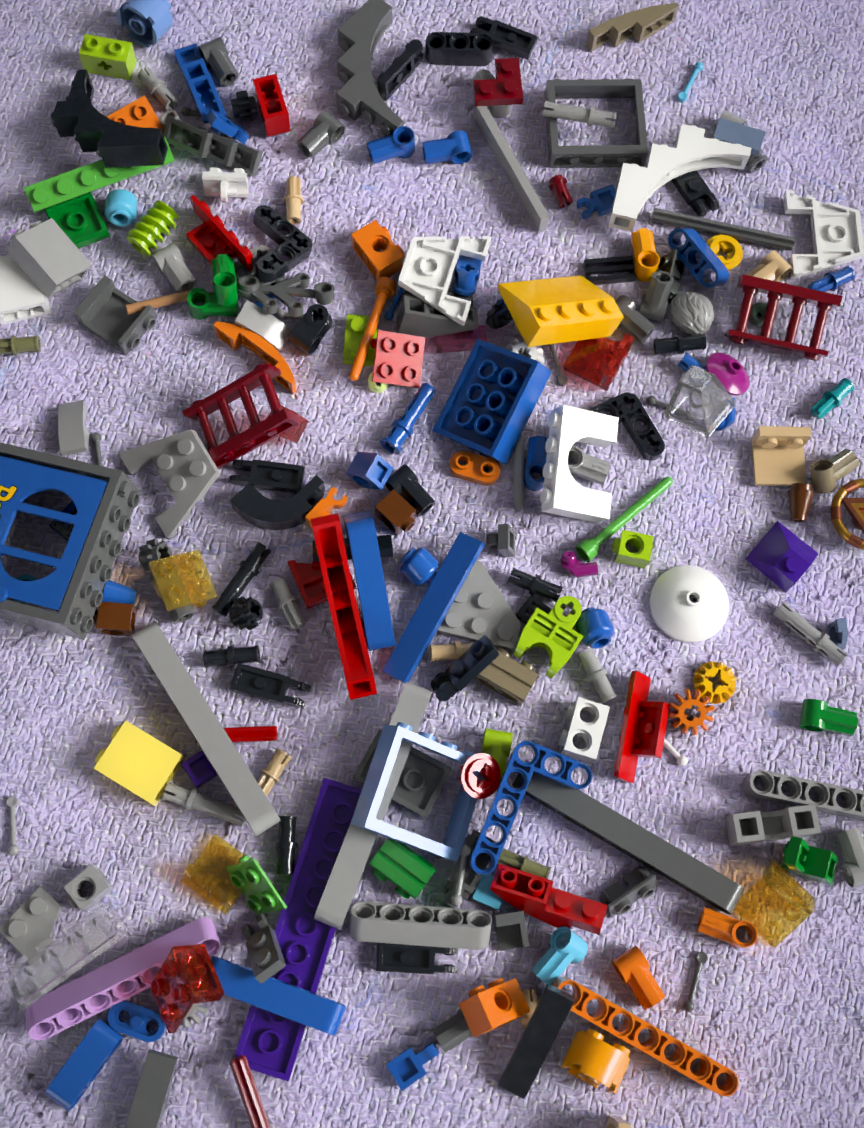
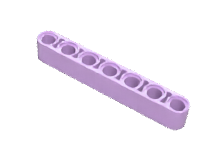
(113, 981)

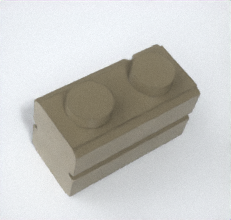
(508, 677)

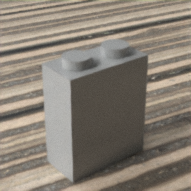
(48, 257)

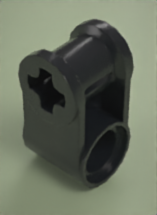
(310, 332)

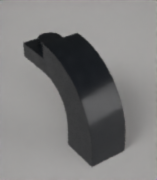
(277, 513)

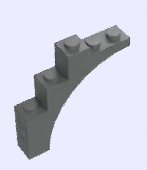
(359, 93)

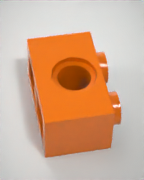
(375, 237)
(493, 1007)

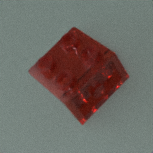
(598, 359)
(184, 980)

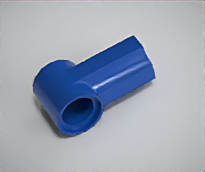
(391, 145)
(453, 148)
(535, 462)

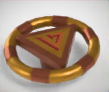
(855, 508)

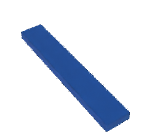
(433, 608)

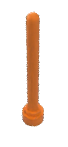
(384, 290)

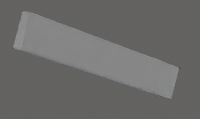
(511, 168)

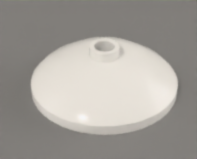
(681, 617)

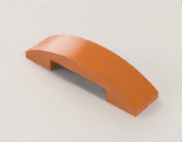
(236, 335)

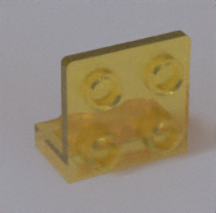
(775, 904)

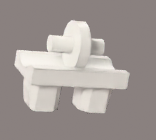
(225, 183)

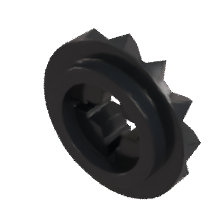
(498, 315)

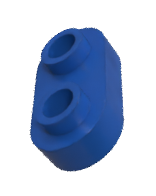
(137, 1022)

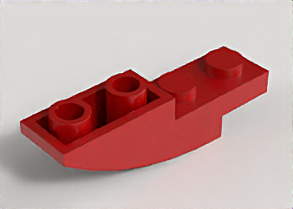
(542, 901)

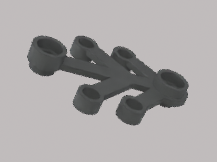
(283, 289)

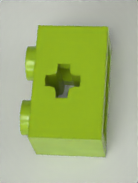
(108, 57)

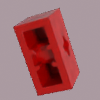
(271, 105)

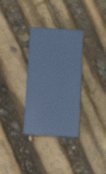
(739, 134)

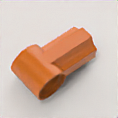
(724, 928)
(634, 971)

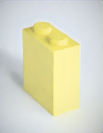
(139, 762)

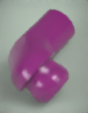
(575, 567)

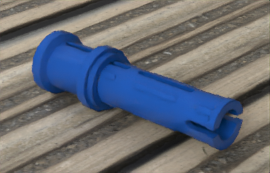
(403, 427)

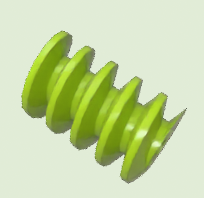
(151, 227)

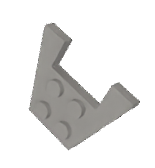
(184, 468)

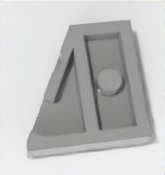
(32, 922)

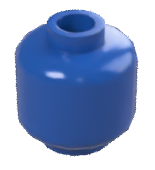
(419, 566)
(595, 627)

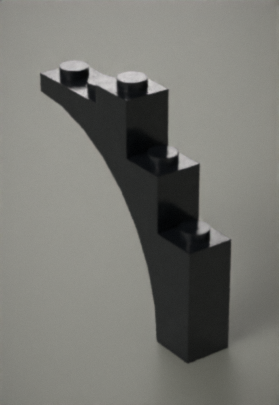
(113, 141)

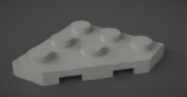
(481, 611)

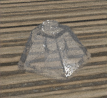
(699, 402)

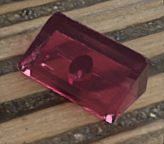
(460, 341)

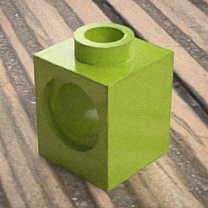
(642, 543)

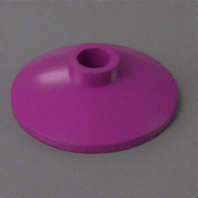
(729, 372)

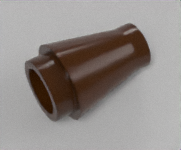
(800, 500)

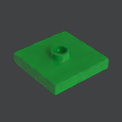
(80, 220)

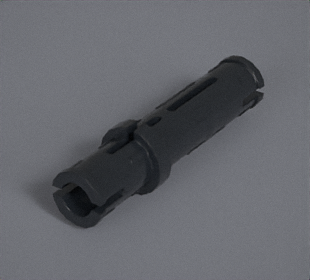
(247, 571)

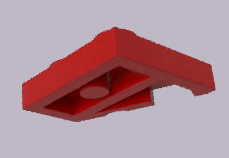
(310, 582)

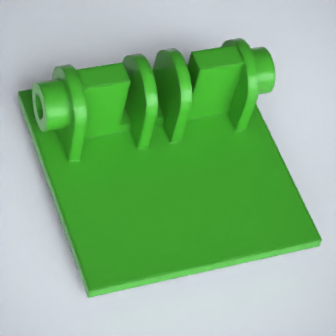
(255, 886)

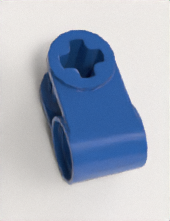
(467, 274)

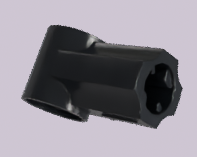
(406, 484)

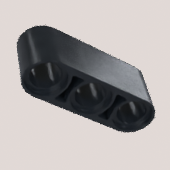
(458, 49)

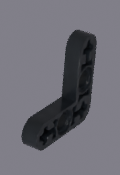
(294, 245)
(628, 417)

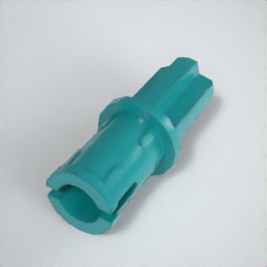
(832, 398)

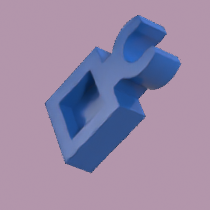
(223, 125)
(600, 201)

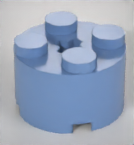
(145, 20)

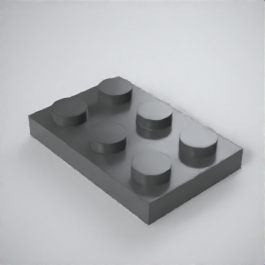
(419, 782)

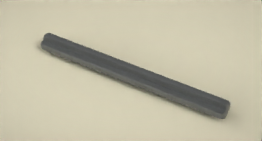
(722, 228)

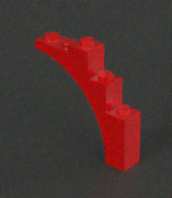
(343, 606)

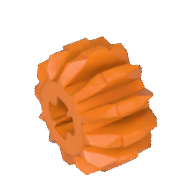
(694, 720)

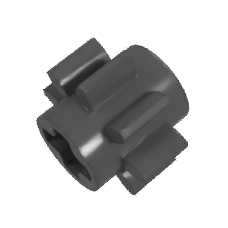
(153, 551)

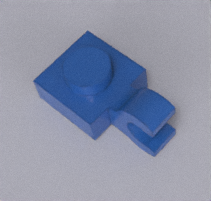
(408, 1066)

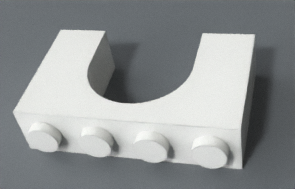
(561, 491)

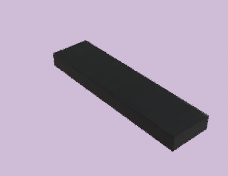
(536, 1041)

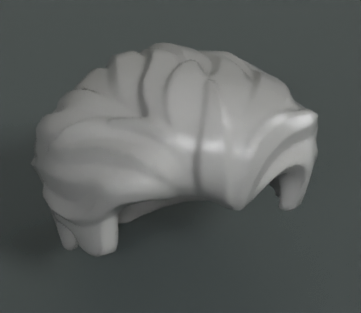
(692, 313)

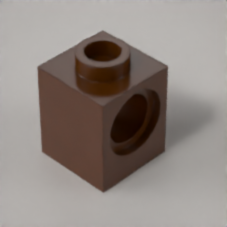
(396, 513)
(115, 619)

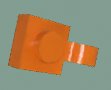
(325, 506)

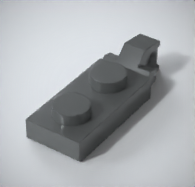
(470, 878)

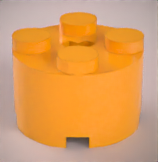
(596, 1060)

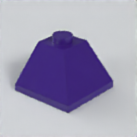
(782, 556)

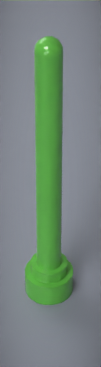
(588, 548)

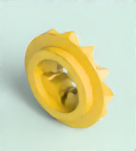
(727, 245)
(726, 677)

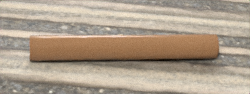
(157, 302)

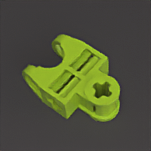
(552, 633)

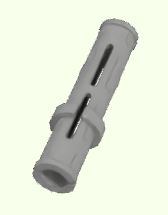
(579, 114)
(818, 640)
(203, 804)

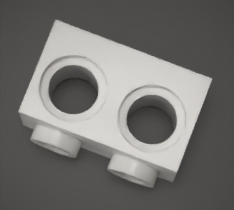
(590, 732)

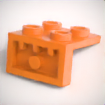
(137, 114)

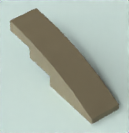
(635, 24)

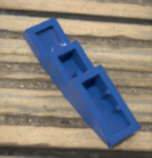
(199, 81)

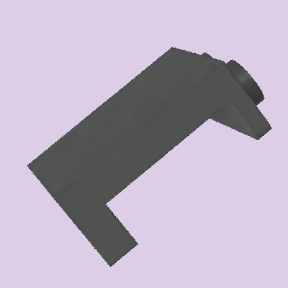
(106, 317)

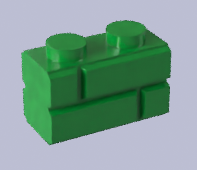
(402, 867)

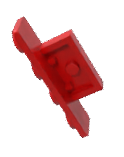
(213, 239)
(641, 728)

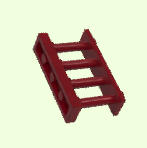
(800, 297)
(258, 432)

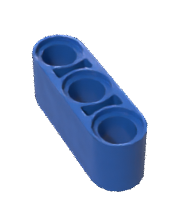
(708, 262)
(84, 1065)

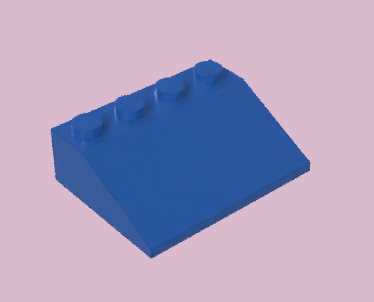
(492, 400)

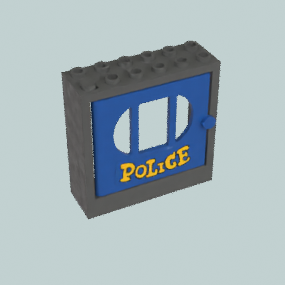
(103, 515)

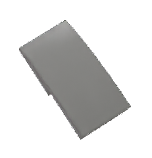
(263, 324)
(72, 428)

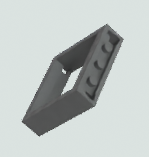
(596, 155)

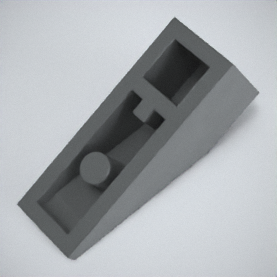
(423, 320)

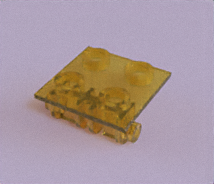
(183, 580)
(209, 874)

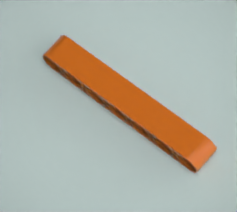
(657, 1040)

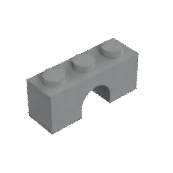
(773, 825)

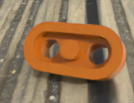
(473, 469)

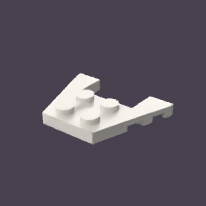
(834, 234)
(431, 267)

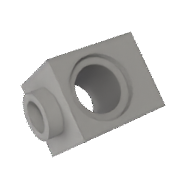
(100, 883)

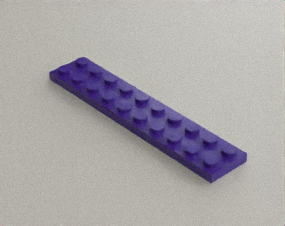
(268, 1038)

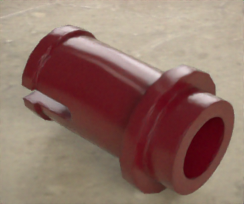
(560, 190)

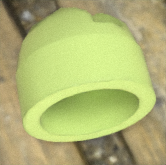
(372, 385)

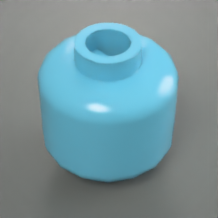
(121, 207)

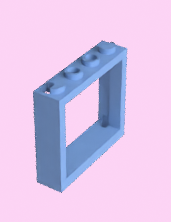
(377, 781)

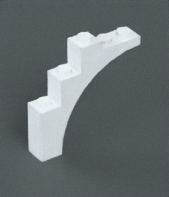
(664, 163)

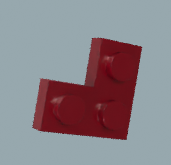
(504, 89)

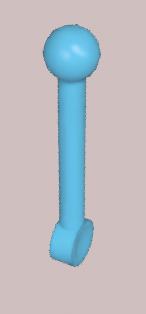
(682, 96)

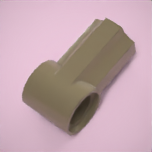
(827, 472)

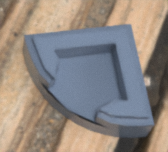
(838, 632)

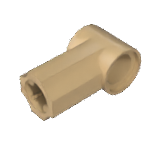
(772, 268)

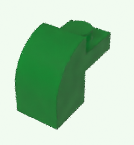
(809, 861)

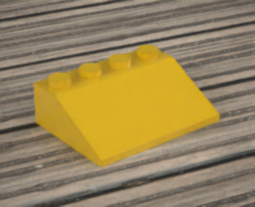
(560, 310)

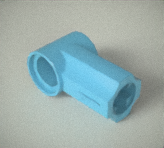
(564, 949)

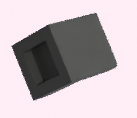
(511, 930)

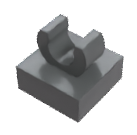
(503, 541)

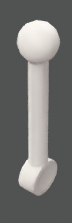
(681, 760)

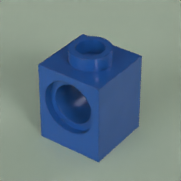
(369, 470)

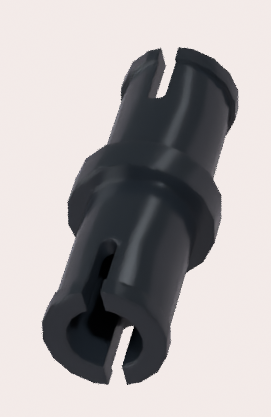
(679, 344)
(534, 584)
(231, 656)
(286, 845)

